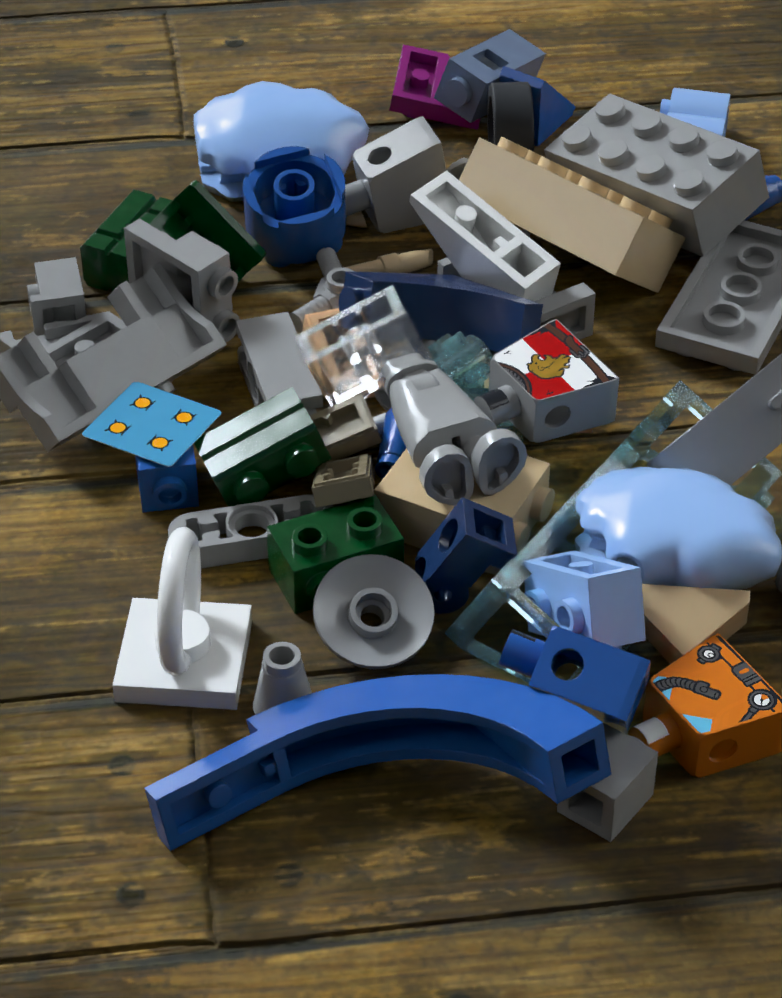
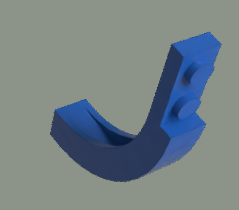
(380, 721)

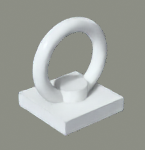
(183, 647)

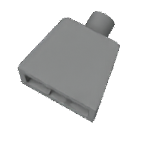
(393, 170)

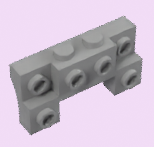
(155, 348)

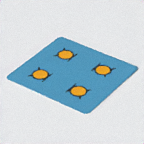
(152, 423)

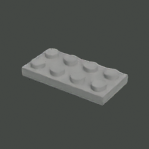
(730, 302)

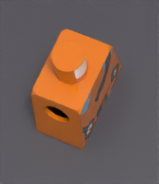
(711, 711)

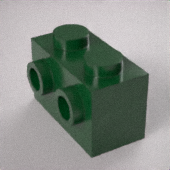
(314, 543)

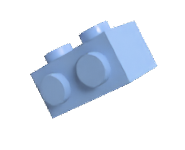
(588, 596)

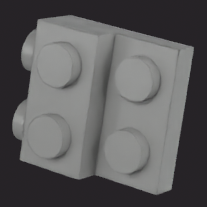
(193, 264)

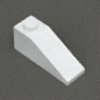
(483, 241)

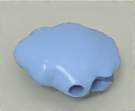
(269, 116)
(678, 528)

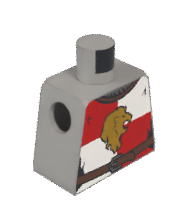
(549, 385)

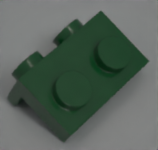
(200, 212)

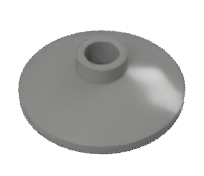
(378, 587)

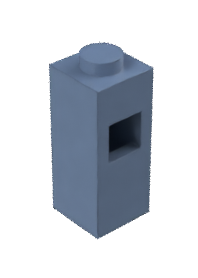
(471, 72)

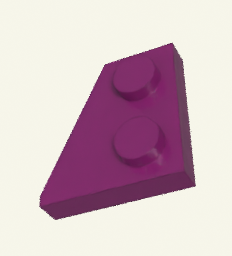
(416, 86)

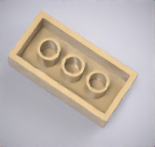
(573, 212)

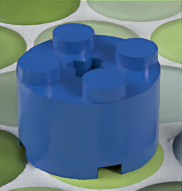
(295, 205)

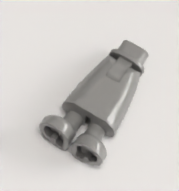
(449, 432)

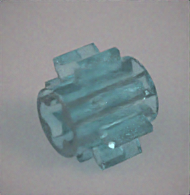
(462, 359)

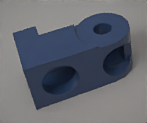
(461, 552)

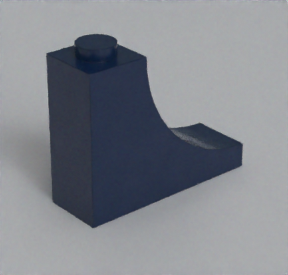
(450, 305)

